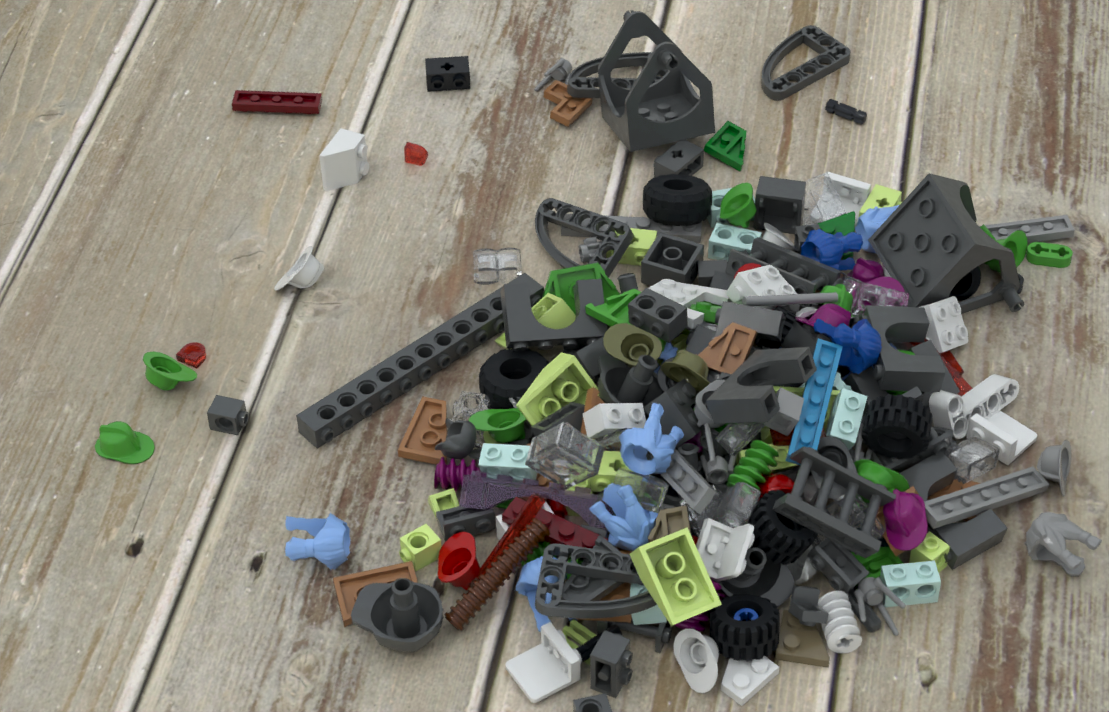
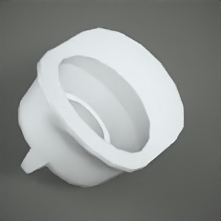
(775, 236)
(303, 272)
(697, 658)

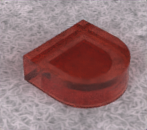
(415, 154)
(192, 354)

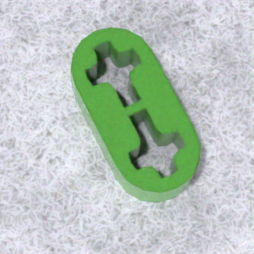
(1049, 254)

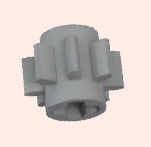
(589, 249)

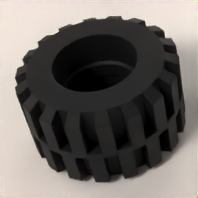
(897, 426)
(776, 534)
(745, 638)

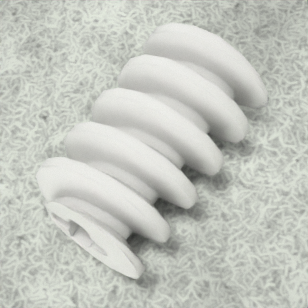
(841, 626)

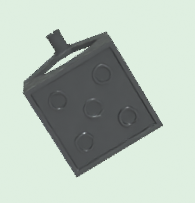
(657, 111)
(936, 242)

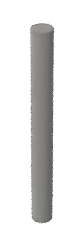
(790, 299)

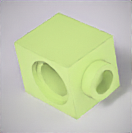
(420, 547)
(931, 550)

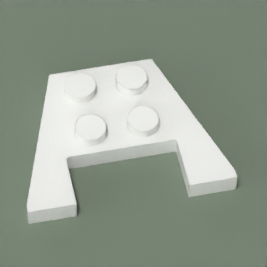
(690, 294)

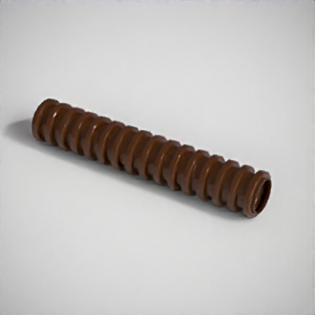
(497, 574)

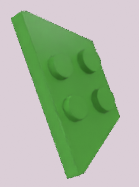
(562, 281)
(615, 309)

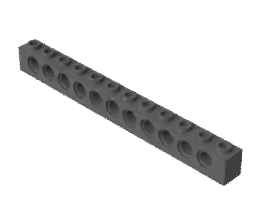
(407, 367)

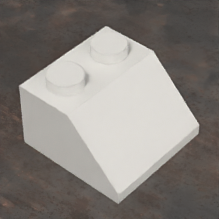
(344, 160)

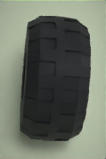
(677, 200)
(509, 375)

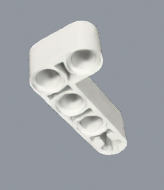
(985, 399)

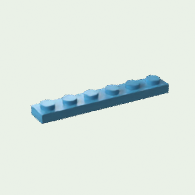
(816, 397)

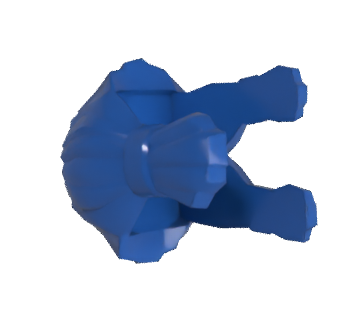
(829, 248)
(859, 344)

